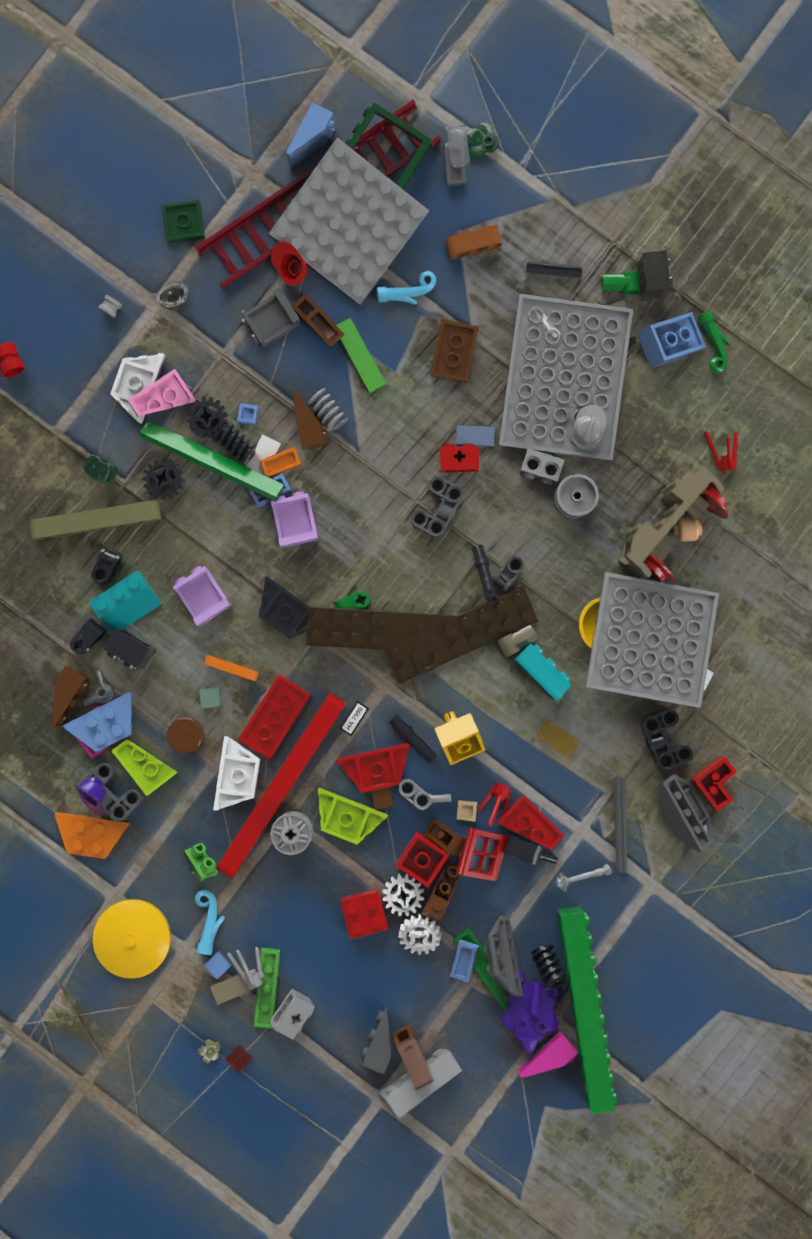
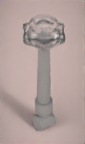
(563, 882)

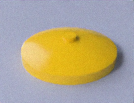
(131, 938)

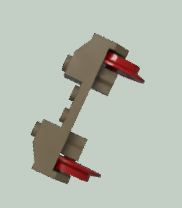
(690, 495)

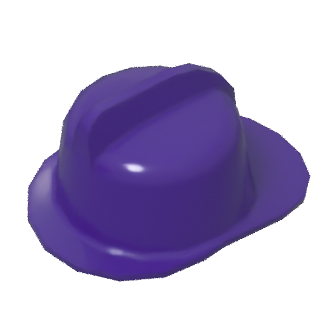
(92, 794)

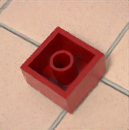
(422, 859)
(364, 913)

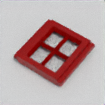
(482, 854)

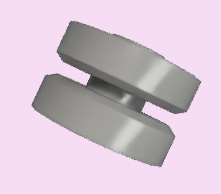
(584, 488)

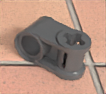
(507, 573)

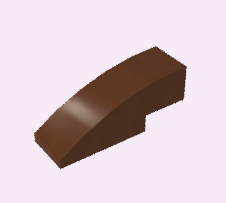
(317, 320)

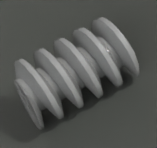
(326, 411)

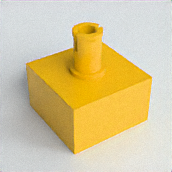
(459, 738)

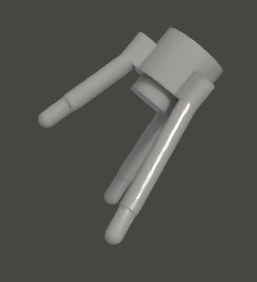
(250, 978)

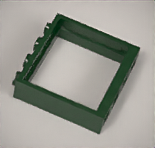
(425, 141)

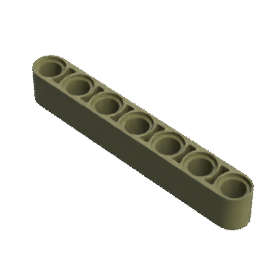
(95, 520)

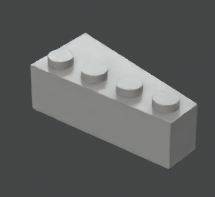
(403, 1096)

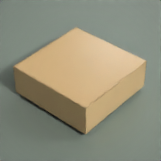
(466, 810)

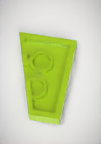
(143, 767)

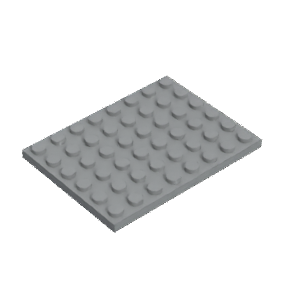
(562, 375)

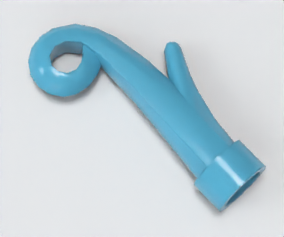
(403, 294)
(211, 925)

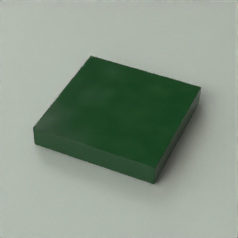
(183, 221)

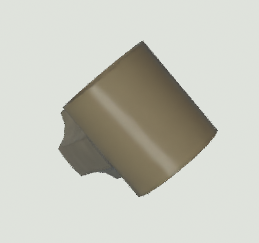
(513, 642)

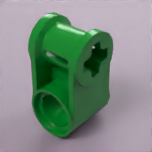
(351, 601)

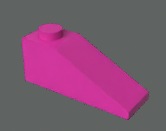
(552, 1055)

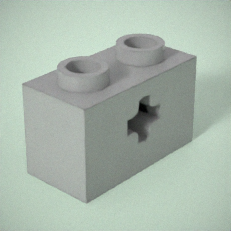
(292, 1014)

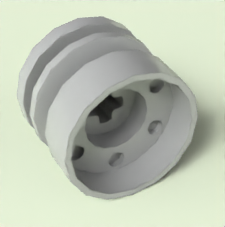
(301, 826)

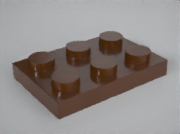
(454, 351)

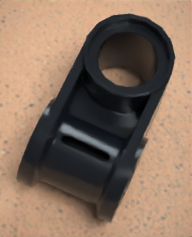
(107, 565)
(89, 634)

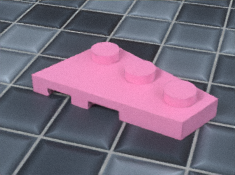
(161, 395)

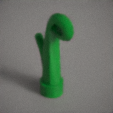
(717, 340)

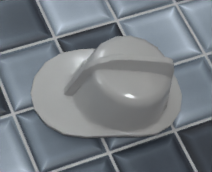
(589, 427)

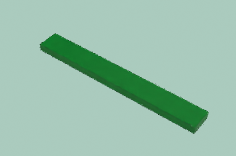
(211, 460)
(480, 967)

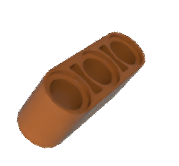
(473, 242)

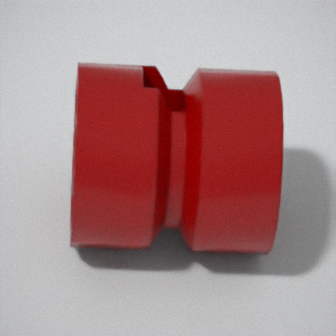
(9, 361)

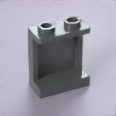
(270, 319)

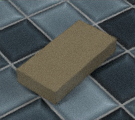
(229, 989)

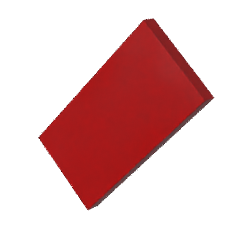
(274, 717)

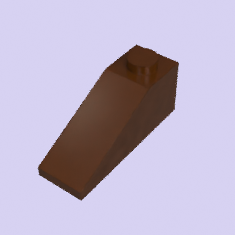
(309, 427)

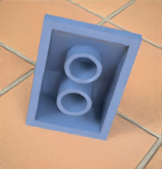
(312, 135)
(671, 339)

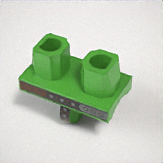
(200, 862)

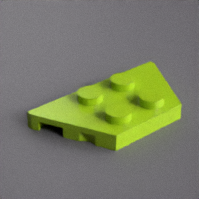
(346, 817)

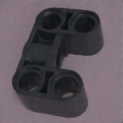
(658, 742)

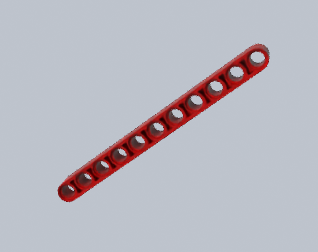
(280, 786)

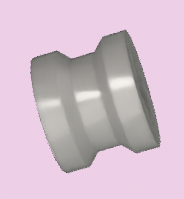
(110, 306)

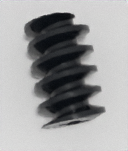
(236, 444)
(548, 968)

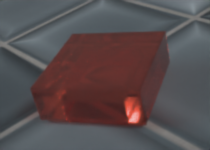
(239, 1058)

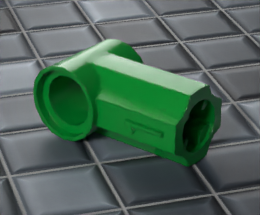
(626, 283)

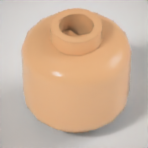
(687, 529)

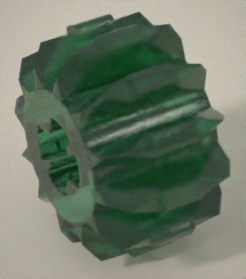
(100, 469)

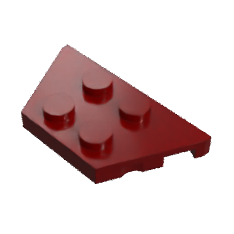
(376, 768)

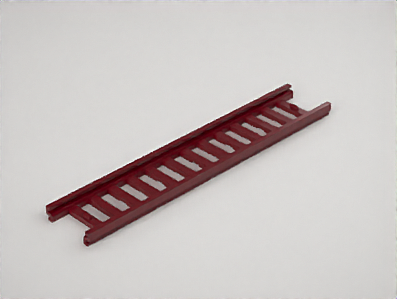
(291, 189)

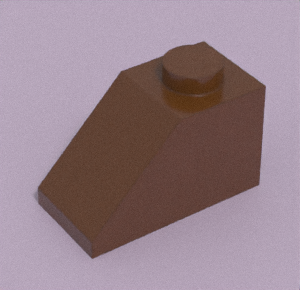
(446, 837)

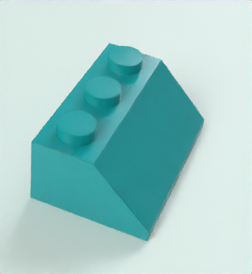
(125, 602)
(542, 671)

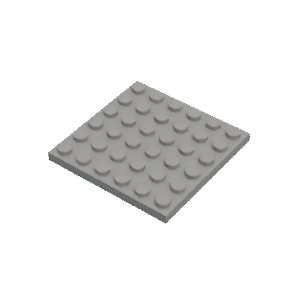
(349, 221)
(652, 640)

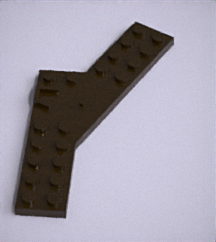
(420, 640)

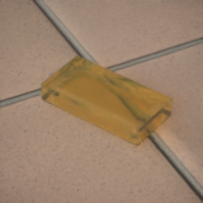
(558, 738)

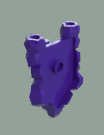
(532, 1013)

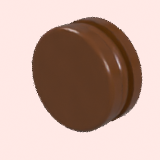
(185, 735)

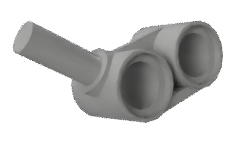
(417, 791)

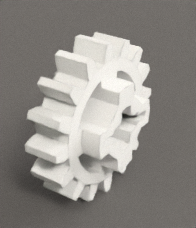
(412, 892)
(419, 935)

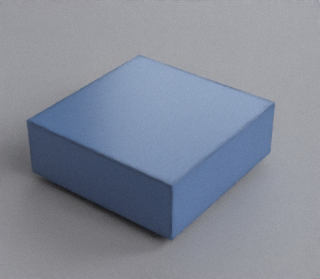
(248, 414)
(217, 965)

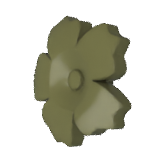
(209, 1051)

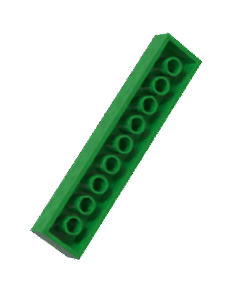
(586, 1010)

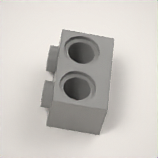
(543, 461)

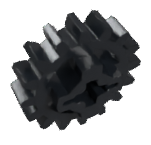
(214, 417)
(161, 486)

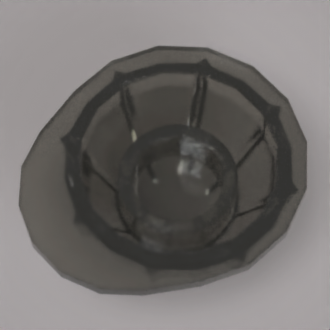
(173, 296)

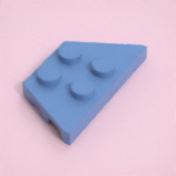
(105, 724)

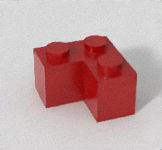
(710, 782)

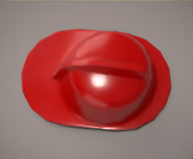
(289, 263)

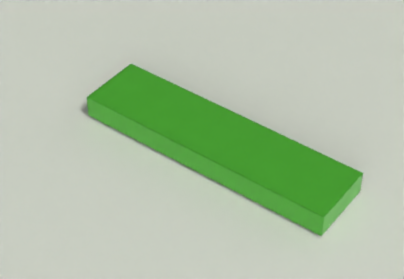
(361, 357)
(267, 991)

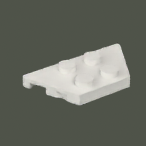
(135, 376)
(236, 775)

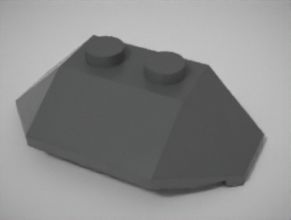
(685, 813)
(502, 957)

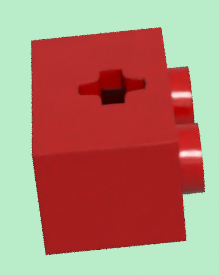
(450, 464)

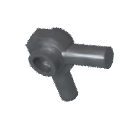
(103, 694)

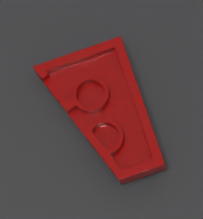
(531, 823)

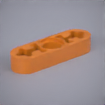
(231, 667)

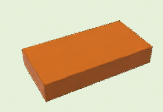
(280, 462)

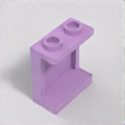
(294, 519)
(201, 595)

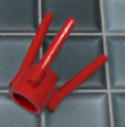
(729, 461)
(501, 793)

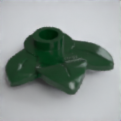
(479, 137)

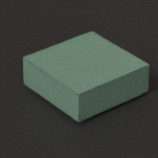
(210, 698)

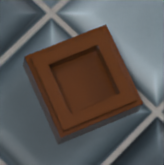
(382, 798)

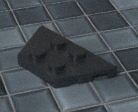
(283, 610)

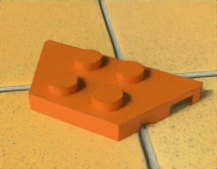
(89, 835)

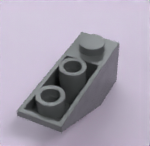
(379, 1050)

